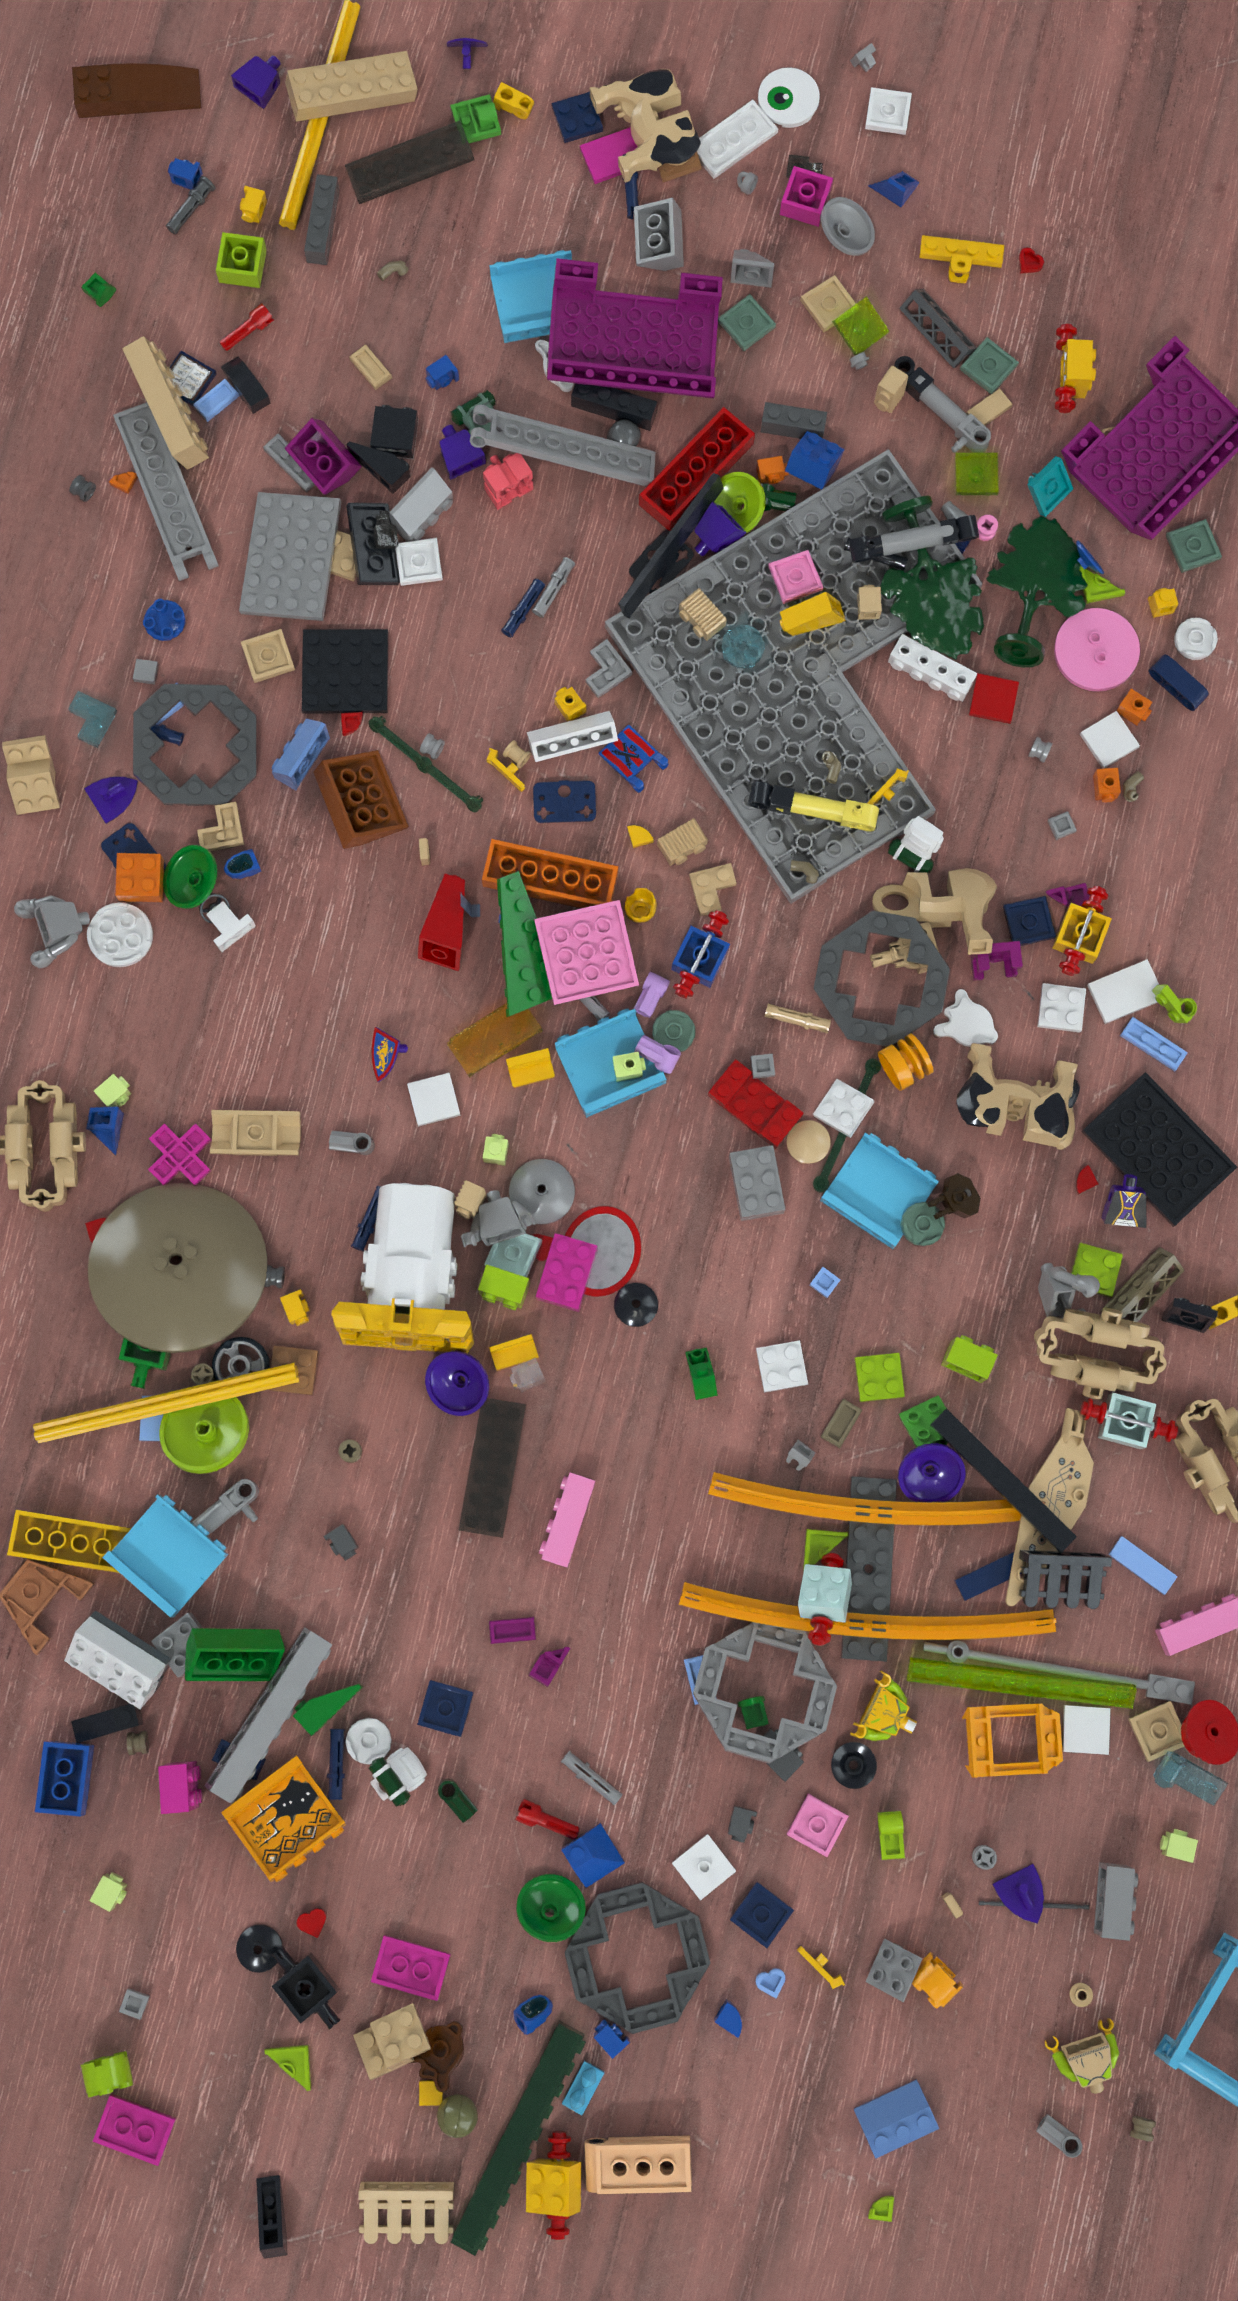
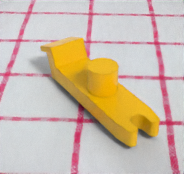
(506, 772)
(885, 790)
(818, 1964)

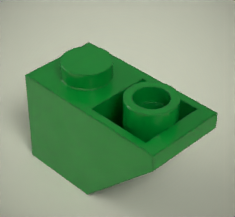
(701, 1373)

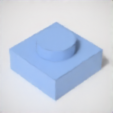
(824, 1282)

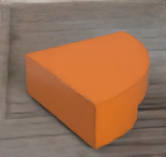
(124, 481)

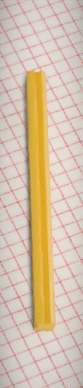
(316, 127)
(166, 1402)

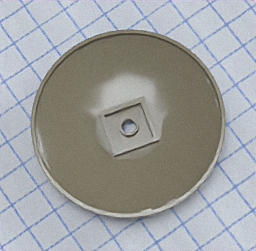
(184, 1303)

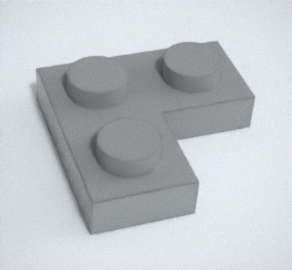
(612, 670)

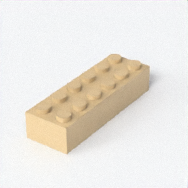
(351, 86)
(166, 402)

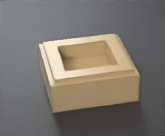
(424, 851)
(952, 1905)

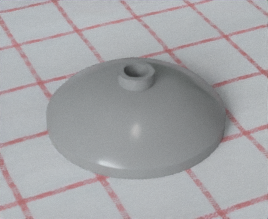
(847, 226)
(556, 1199)

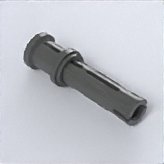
(195, 199)

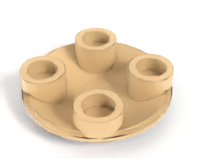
(808, 1142)

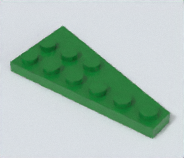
(521, 951)

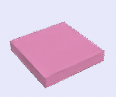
(795, 576)
(817, 1825)

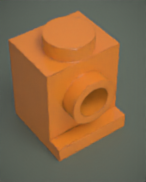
(771, 470)

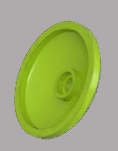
(742, 489)

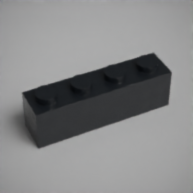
(614, 404)

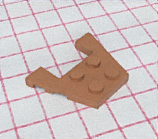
(32, 1592)

